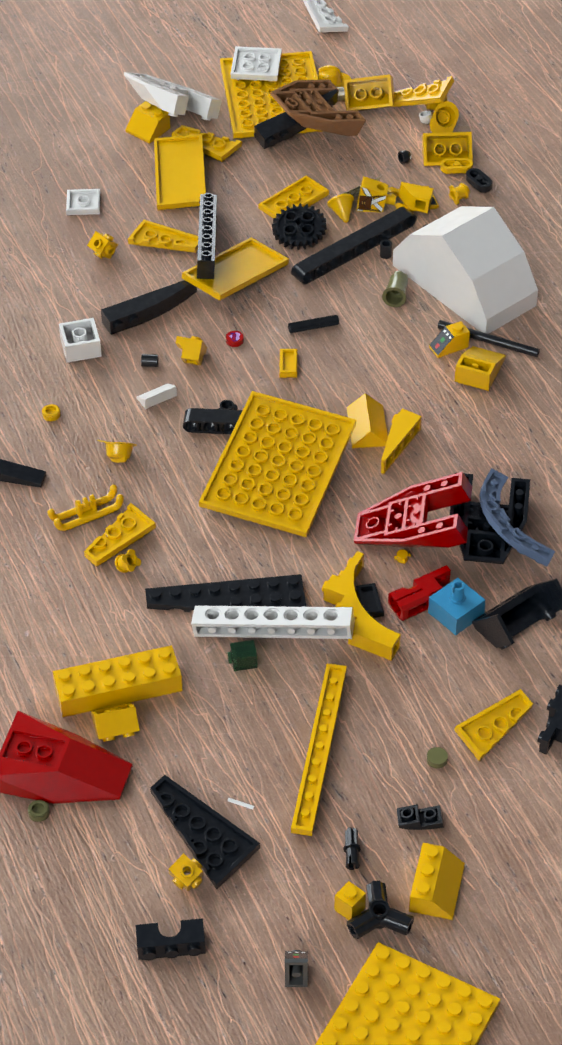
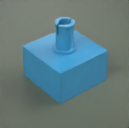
(456, 606)

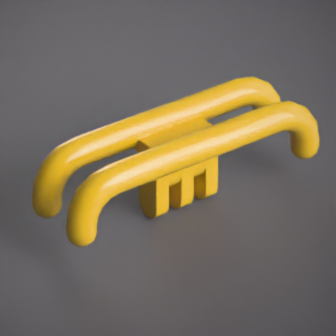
(87, 510)

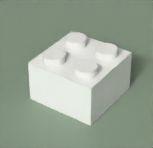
(80, 340)

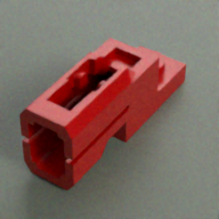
(415, 600)

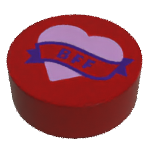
(234, 338)

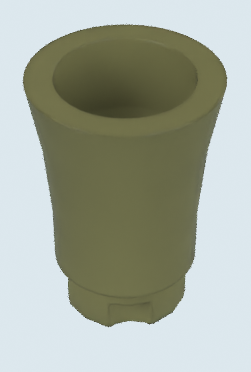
(395, 292)

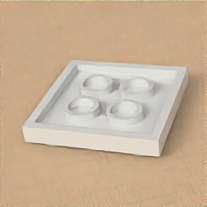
(256, 63)

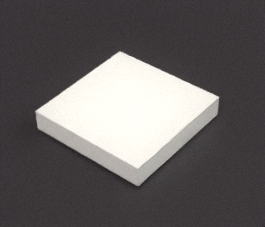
(83, 202)

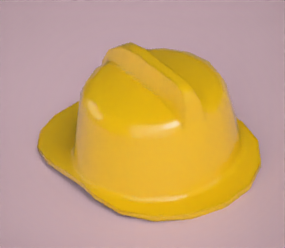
(333, 74)
(444, 118)
(118, 451)

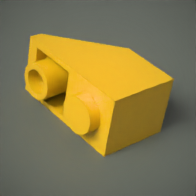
(416, 196)

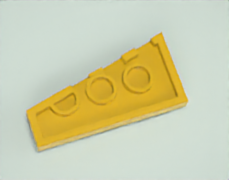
(423, 93)
(212, 146)
(164, 237)
(123, 532)
(492, 724)

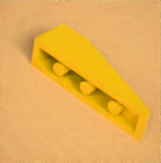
(402, 431)

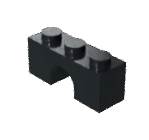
(154, 945)

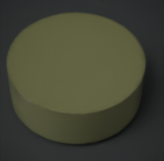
(437, 757)
(38, 810)

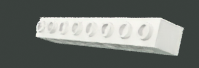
(273, 622)

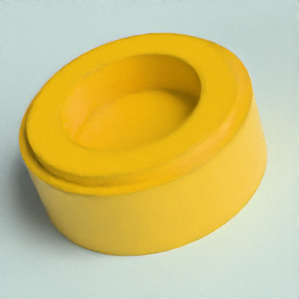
(51, 412)

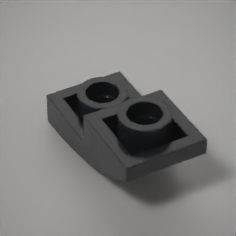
(420, 819)

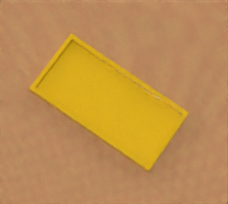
(179, 171)
(238, 268)

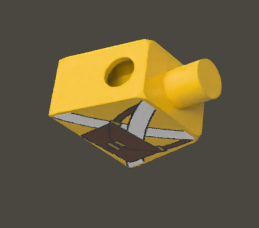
(373, 196)

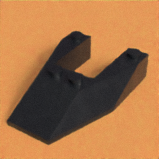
(483, 541)

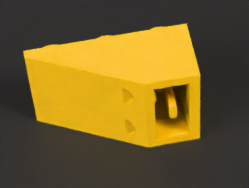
(478, 367)

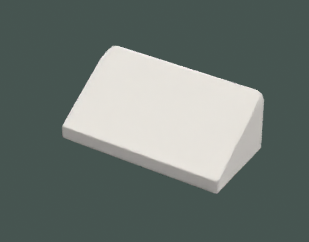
(157, 395)

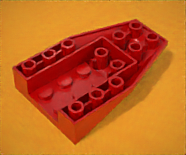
(58, 765)

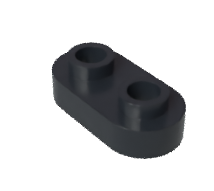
(479, 180)

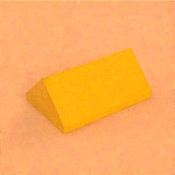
(370, 423)

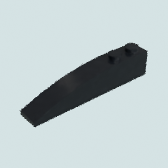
(283, 126)
(145, 307)

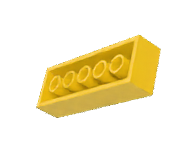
(117, 681)

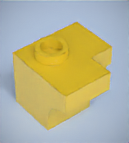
(192, 349)

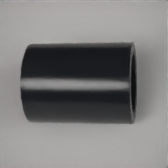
(385, 249)
(149, 360)

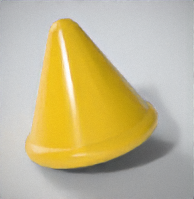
(342, 206)

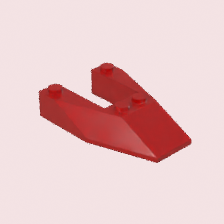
(403, 516)

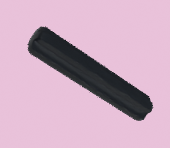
(313, 323)

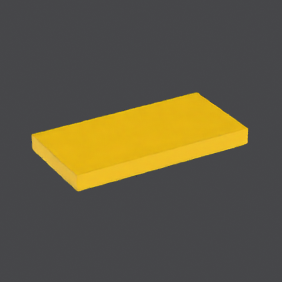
(302, 191)

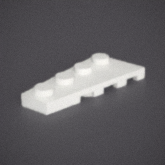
(324, 17)

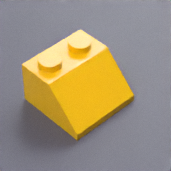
(148, 122)
(115, 721)

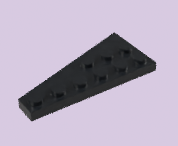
(208, 835)

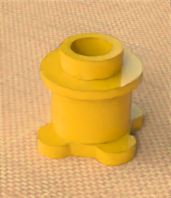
(459, 192)
(127, 562)

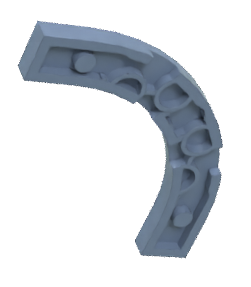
(499, 520)

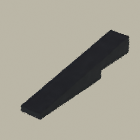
(21, 474)

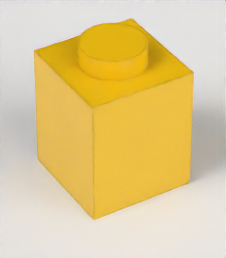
(350, 901)

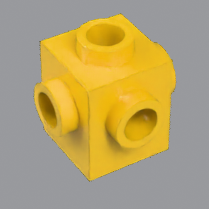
(102, 245)
(181, 867)

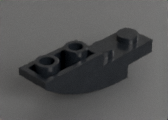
(554, 723)

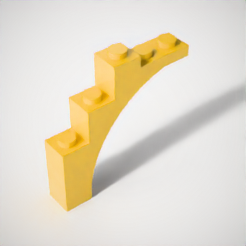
(367, 632)

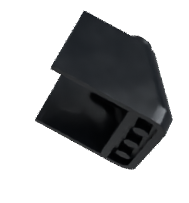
(520, 612)

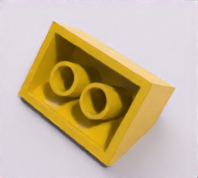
(369, 92)
(446, 145)
(436, 882)

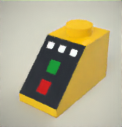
(450, 340)

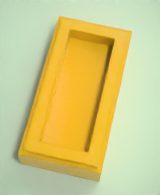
(288, 363)

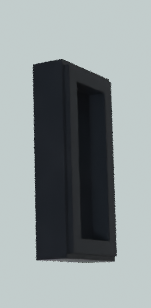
(370, 599)

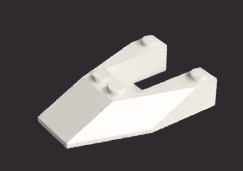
(174, 97)

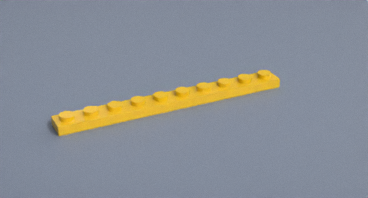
(318, 750)

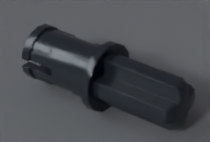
(352, 848)

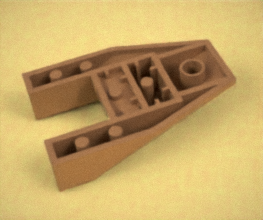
(305, 105)

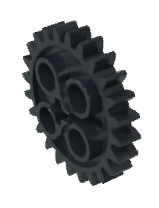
(299, 226)

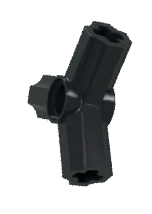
(370, 920)

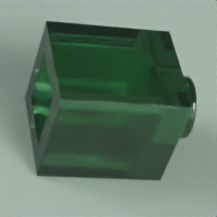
(242, 655)

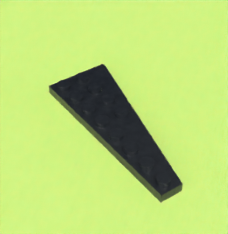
(265, 591)

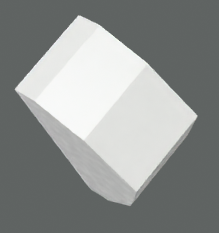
(470, 266)

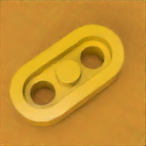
(456, 165)

